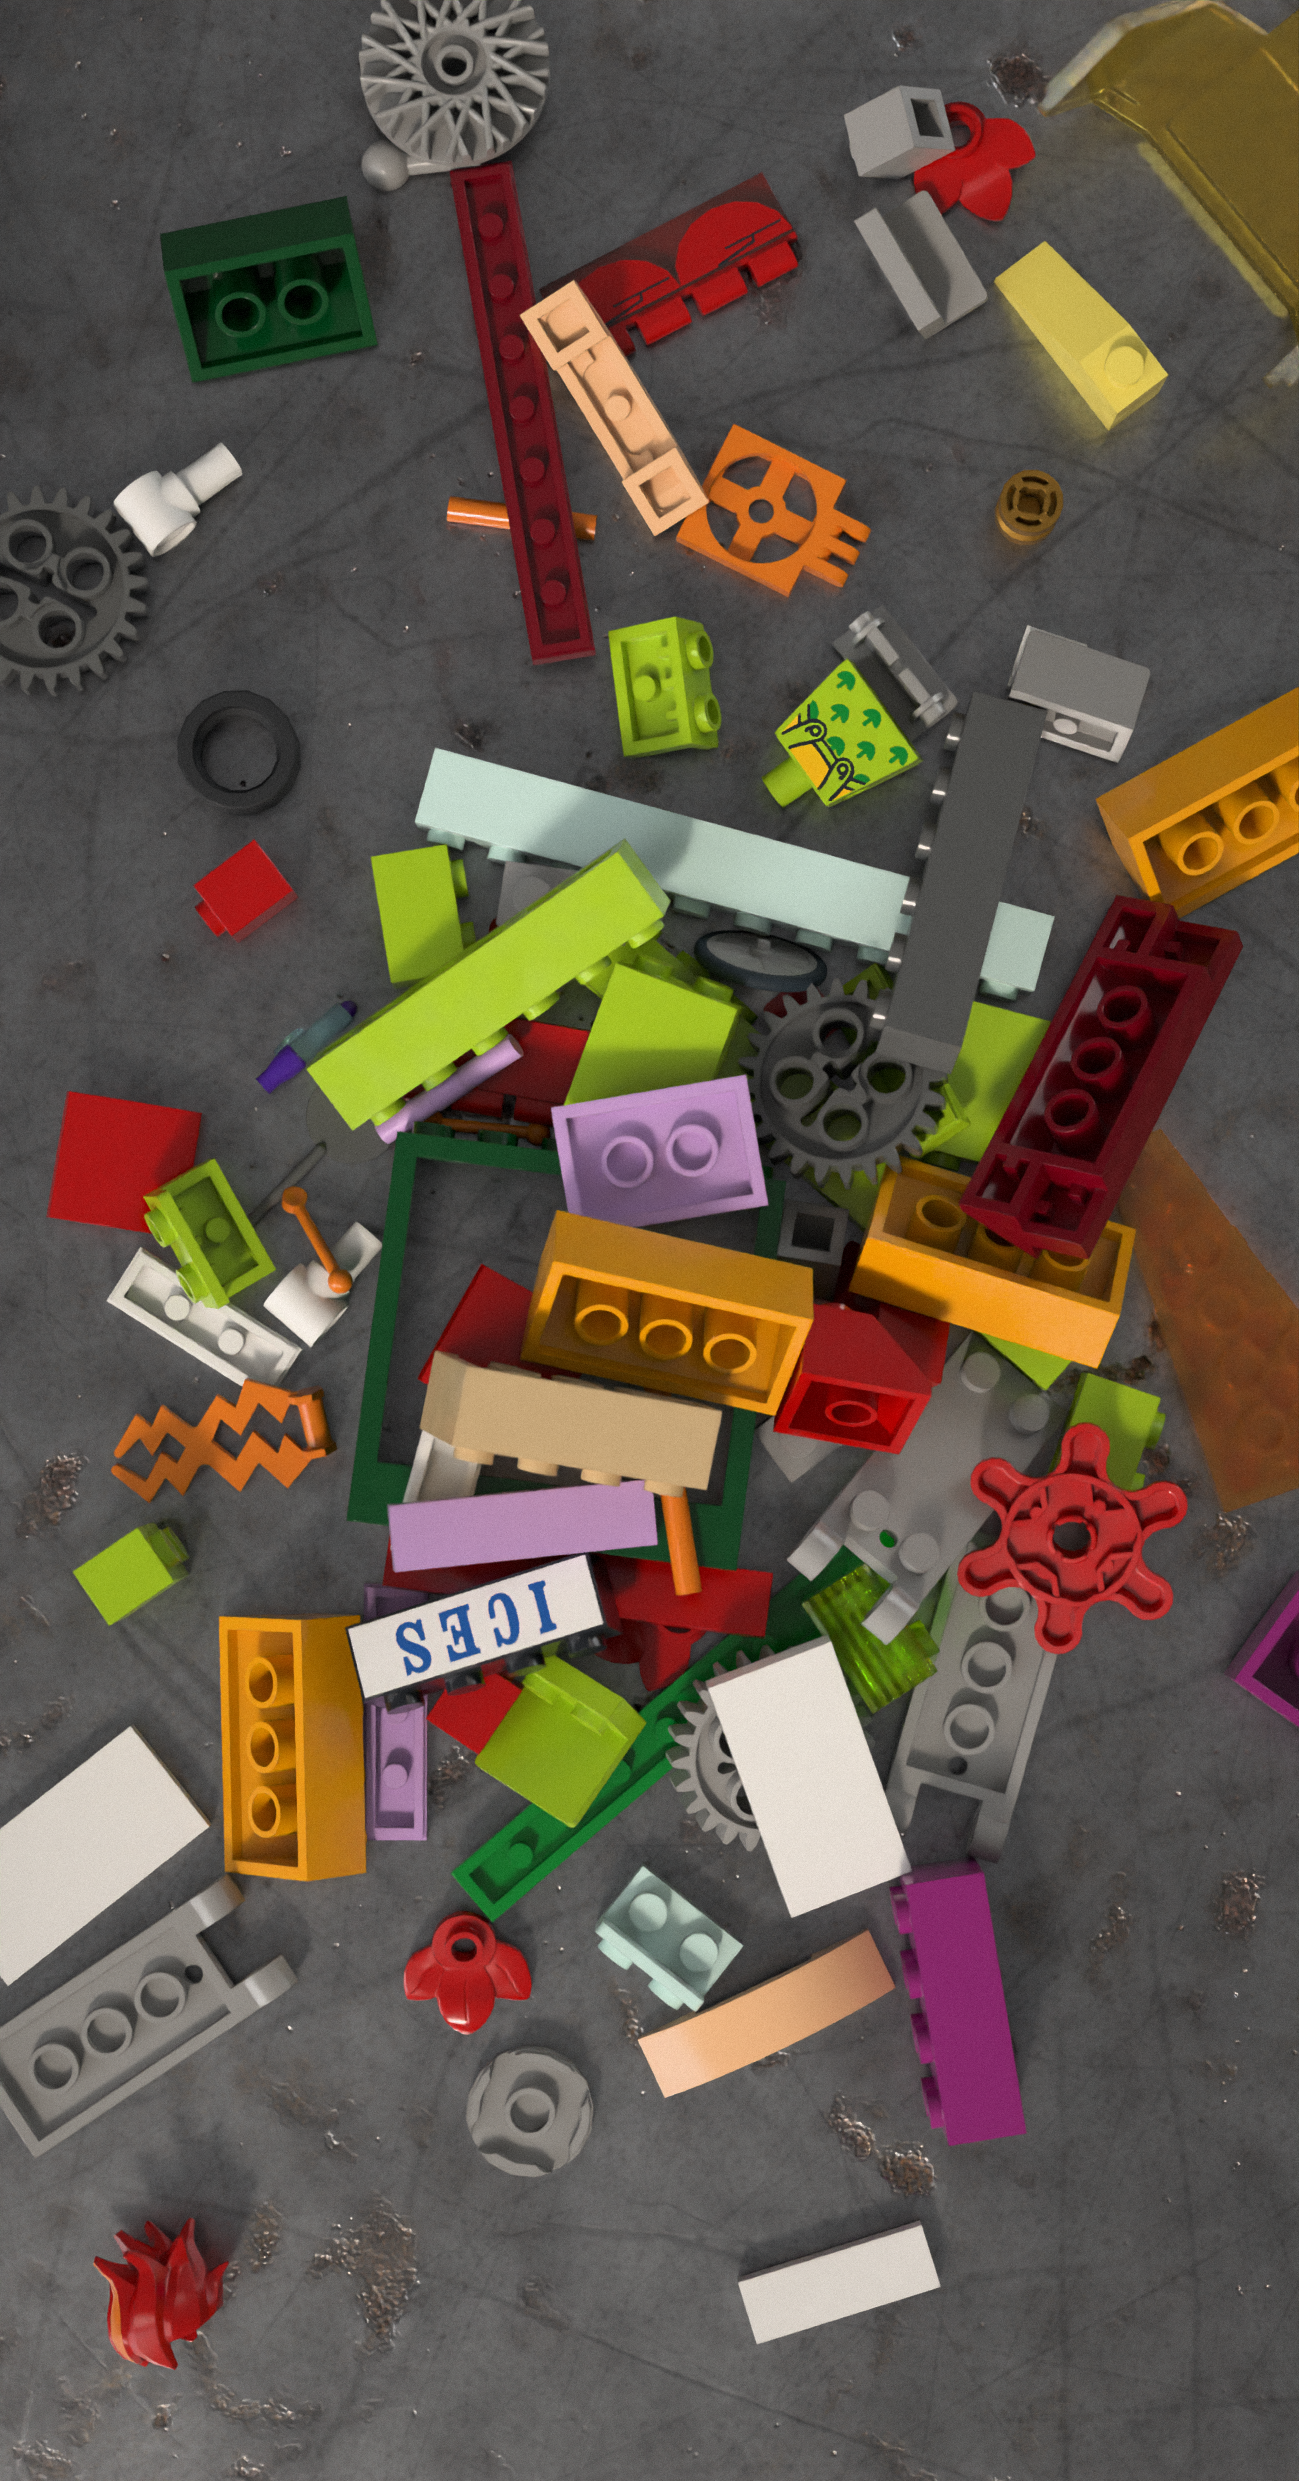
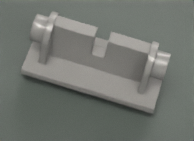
(896, 671)

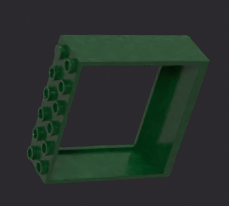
(382, 1483)

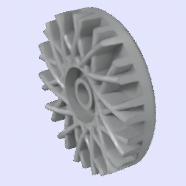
(460, 116)

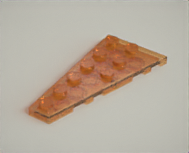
(1222, 1327)

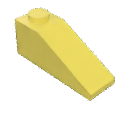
(1083, 335)

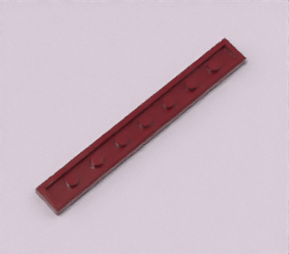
(522, 414)

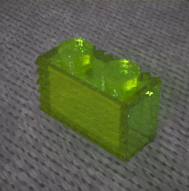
(875, 1669)

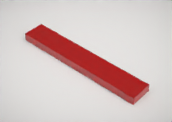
(641, 1587)

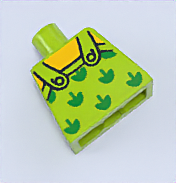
(839, 742)

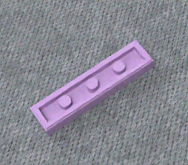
(521, 1525)
(394, 1747)

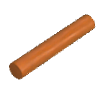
(495, 515)

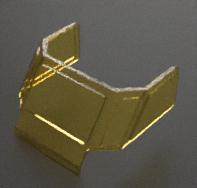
(1219, 112)

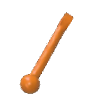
(532, 1132)
(294, 1202)

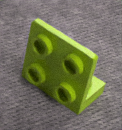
(561, 1740)

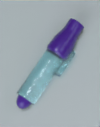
(303, 1045)

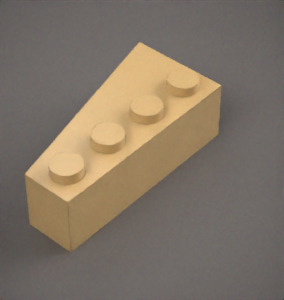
(570, 1425)

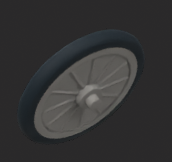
(760, 961)

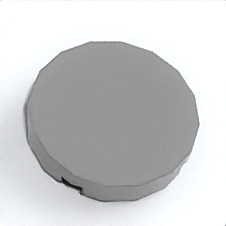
(530, 2111)

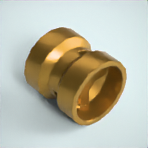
(1028, 518)

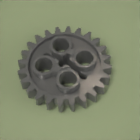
(70, 542)
(798, 1048)

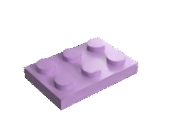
(661, 1154)

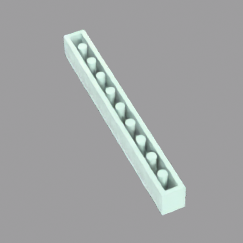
(704, 866)

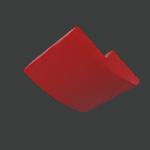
(116, 1155)
(490, 1326)

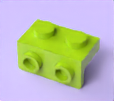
(208, 1235)

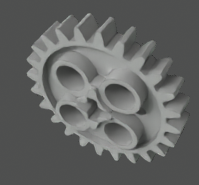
(715, 1791)

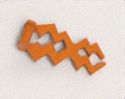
(202, 1448)

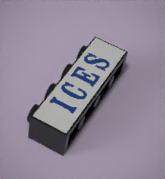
(484, 1632)

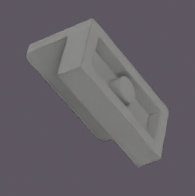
(923, 263)
(1086, 692)

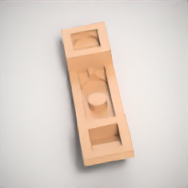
(616, 406)
(767, 2015)

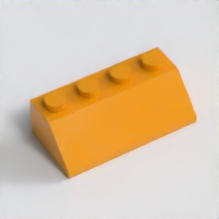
(1212, 810)
(953, 1268)
(668, 1313)
(291, 1747)

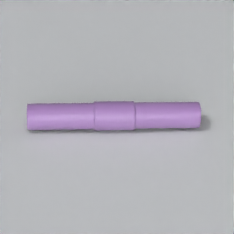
(452, 1089)

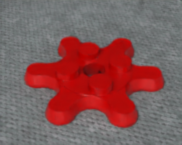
(1063, 1579)

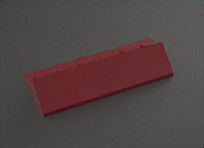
(1100, 1078)

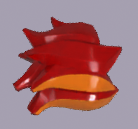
(159, 2294)

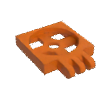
(816, 539)

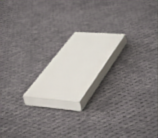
(809, 1775)
(88, 1847)

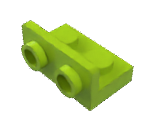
(664, 687)

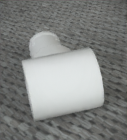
(165, 507)
(304, 1296)

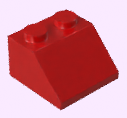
(852, 1384)

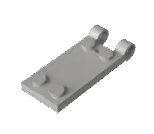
(926, 1491)
(975, 1707)
(126, 2021)

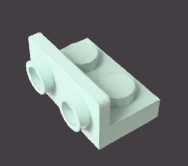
(666, 1939)

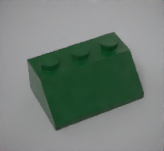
(268, 289)

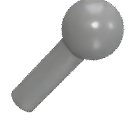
(389, 167)

